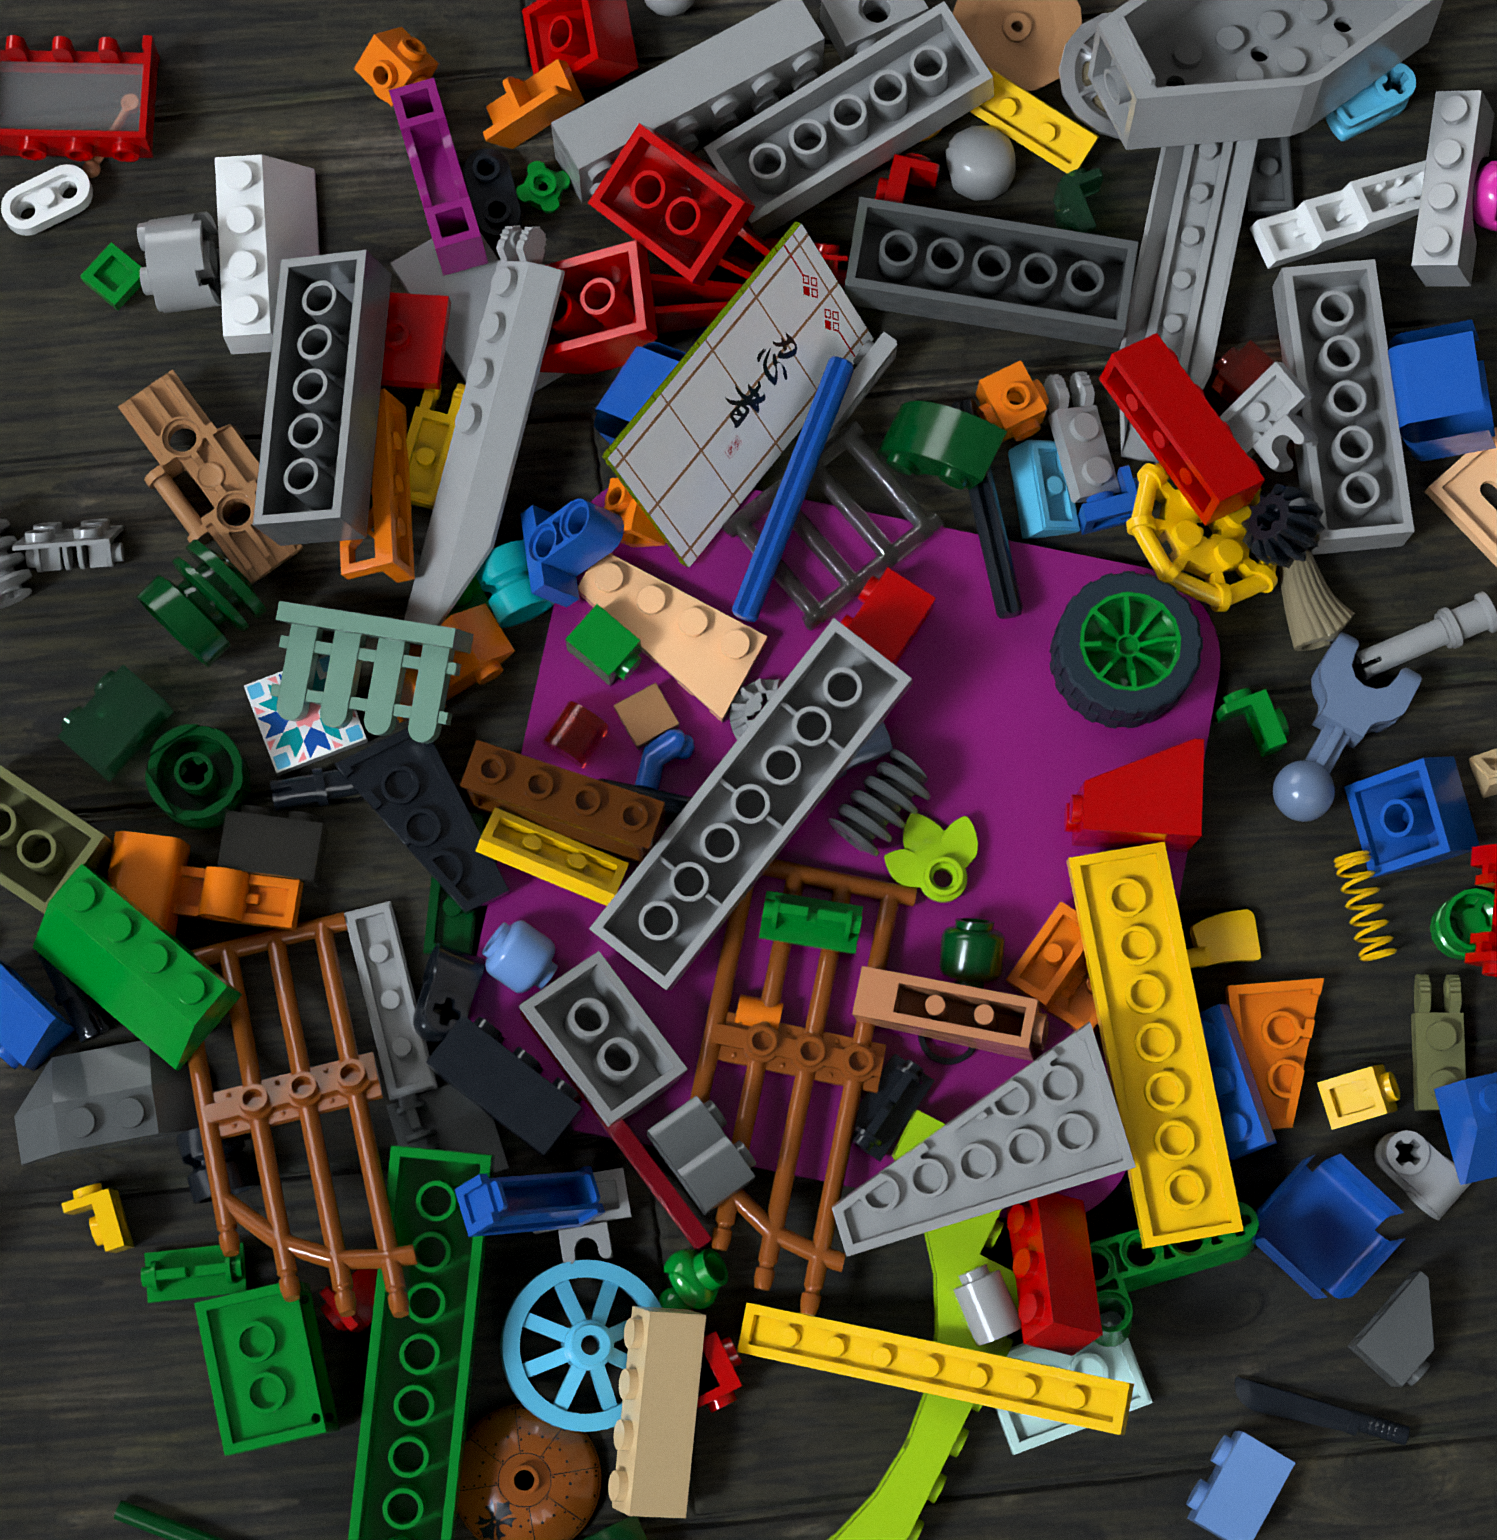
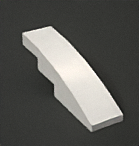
(1340, 216)

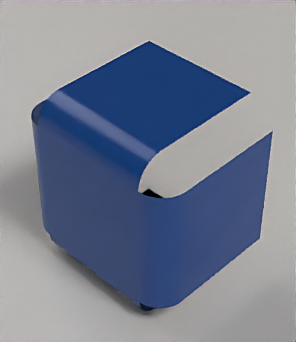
(634, 386)
(1441, 391)
(1324, 1227)

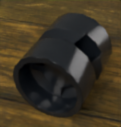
(238, 1168)

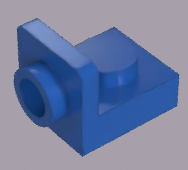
(1105, 509)

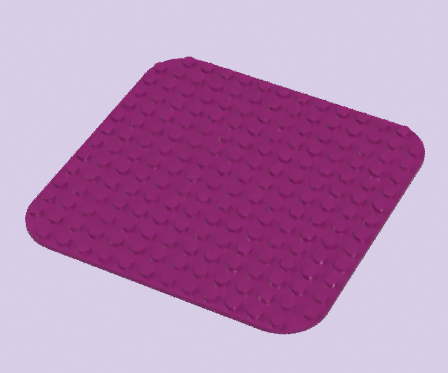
(977, 725)

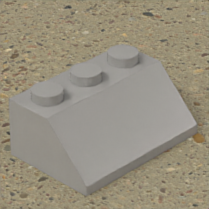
(604, 1039)

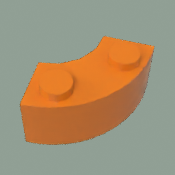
(482, 665)

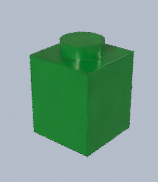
(605, 646)

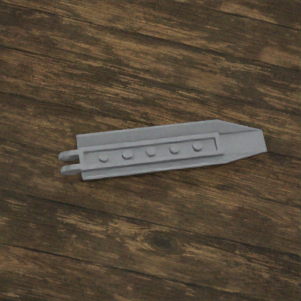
(1187, 259)
(488, 424)

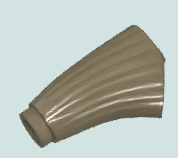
(1310, 606)

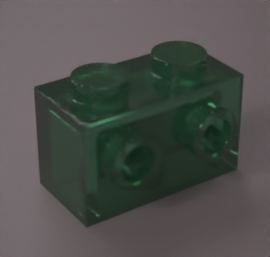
(114, 722)

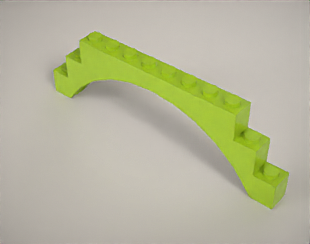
(938, 1421)

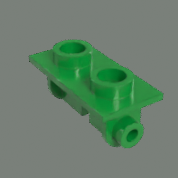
(811, 922)
(193, 1273)

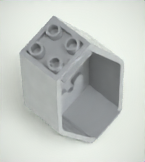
(1222, 87)

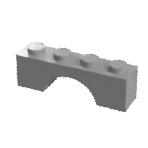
(1445, 226)

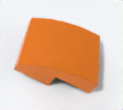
(1057, 971)

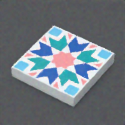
(304, 741)

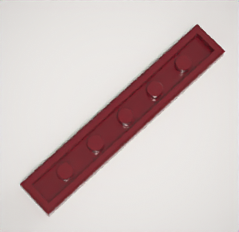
(645, 1168)

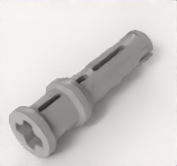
(1447, 629)

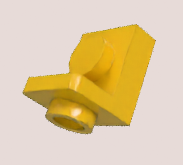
(1359, 1095)
(109, 1223)

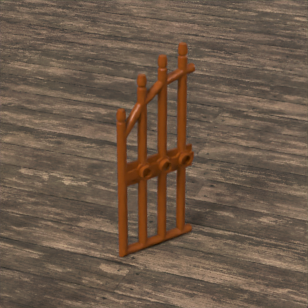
(800, 1053)
(290, 1098)

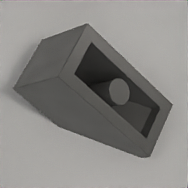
(1399, 1334)

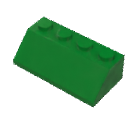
(133, 966)

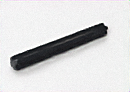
(993, 538)

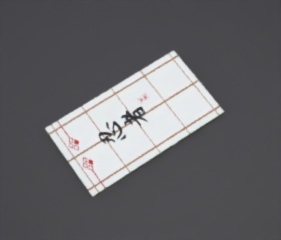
(736, 396)

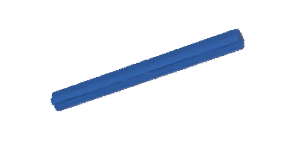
(793, 489)

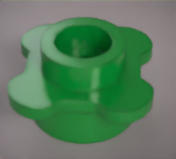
(542, 200)

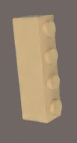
(657, 1412)

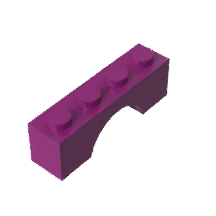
(438, 176)

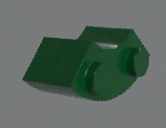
(941, 443)

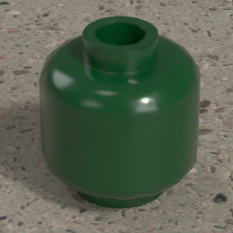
(972, 952)

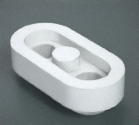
(45, 196)

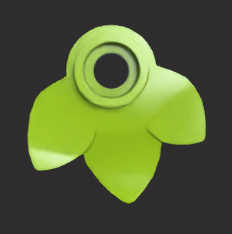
(933, 850)

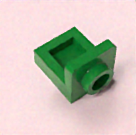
(1265, 723)

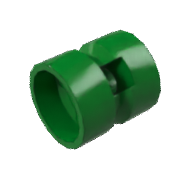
(1458, 918)

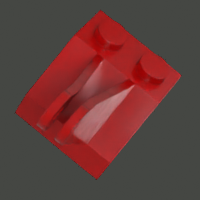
(677, 206)
(611, 309)

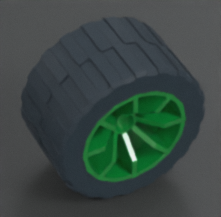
(1125, 649)

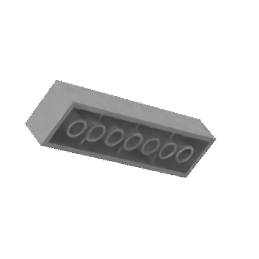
(751, 805)

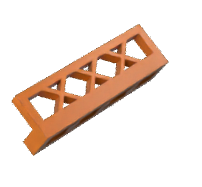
(391, 501)

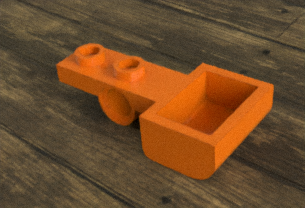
(158, 880)

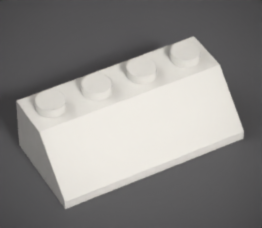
(262, 217)

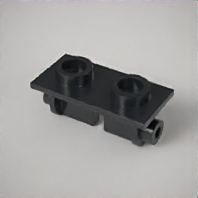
(886, 1113)

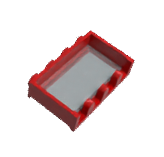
(77, 100)

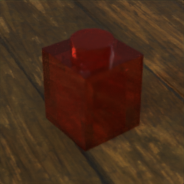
(1240, 370)

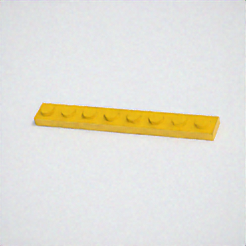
(937, 1368)

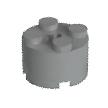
(180, 262)

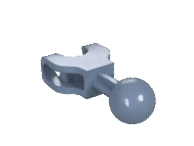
(1344, 716)

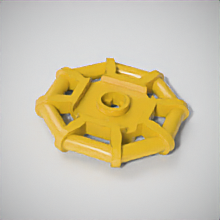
(1192, 550)

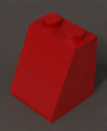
(1142, 802)

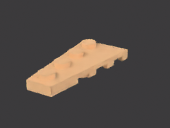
(686, 637)

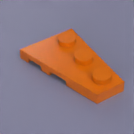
(1275, 1032)

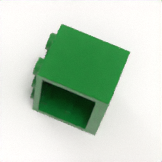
(265, 1368)

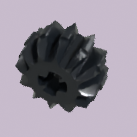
(1283, 525)

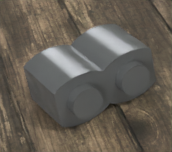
(702, 1154)

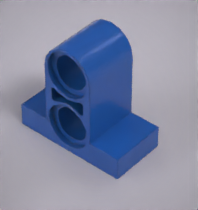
(566, 545)

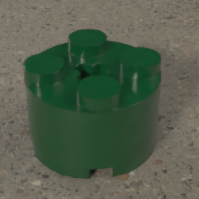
(171, 777)

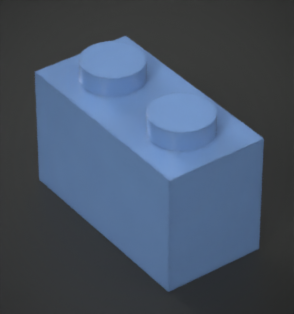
(1239, 1488)

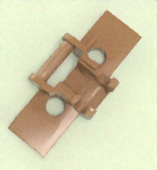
(218, 465)

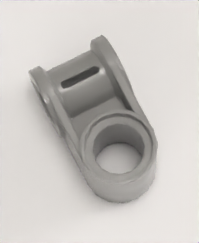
(1427, 1176)

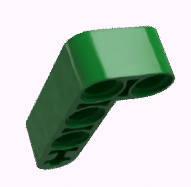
(1168, 1264)

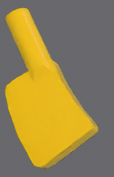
(1224, 939)

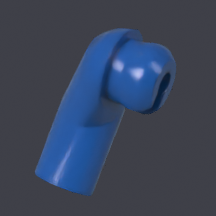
(661, 751)

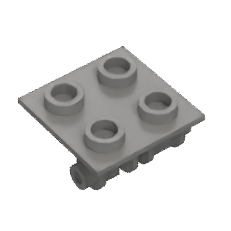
(46, 539)

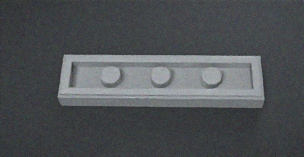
(390, 999)

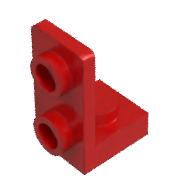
(364, 1288)

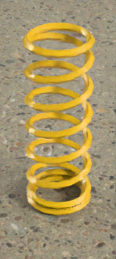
(1342, 863)

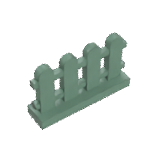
(388, 672)

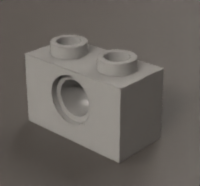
(853, 32)

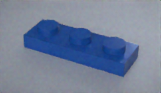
(1237, 1094)

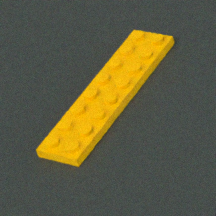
(1154, 1044)

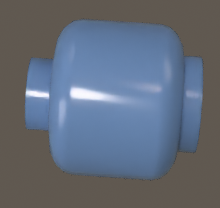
(520, 957)

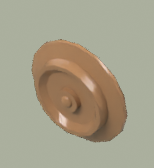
(1020, 36)

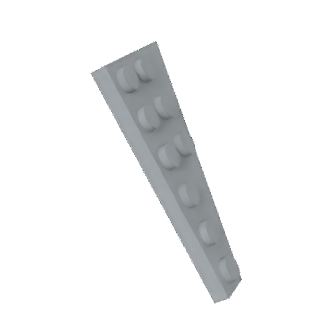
(1019, 1142)

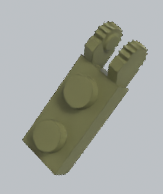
(1436, 1041)

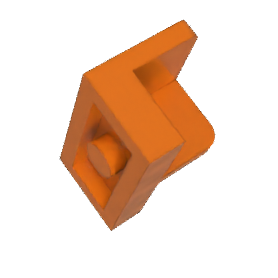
(532, 104)

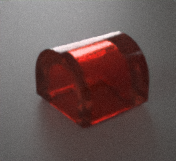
(576, 733)

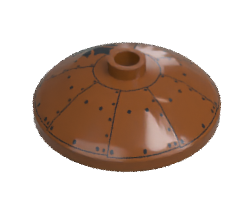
(563, 1472)

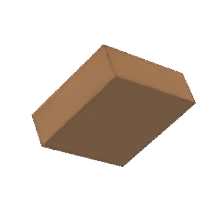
(646, 715)

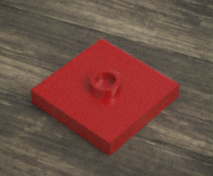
(415, 340)

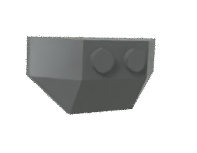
(104, 1103)

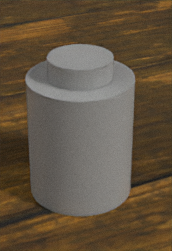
(986, 1305)

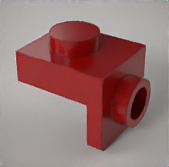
(906, 170)
(722, 1360)

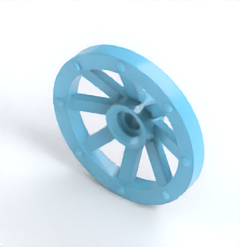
(571, 1339)

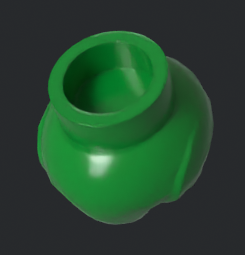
(694, 1279)

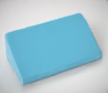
(1041, 491)

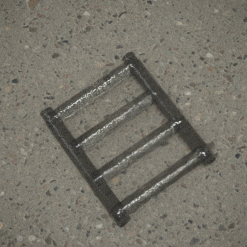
(887, 553)

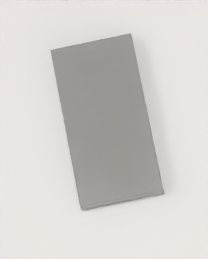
(468, 292)

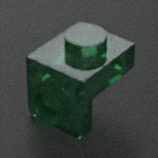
(1071, 206)

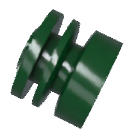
(202, 602)

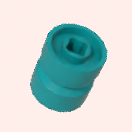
(508, 580)

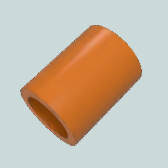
(753, 1011)

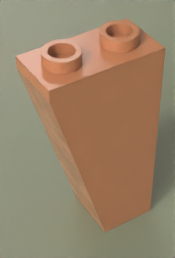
(951, 1013)

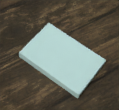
(1110, 1362)

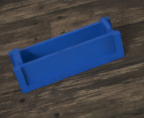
(529, 1202)

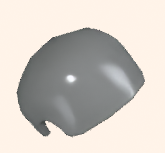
(981, 162)

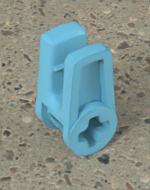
(1373, 103)

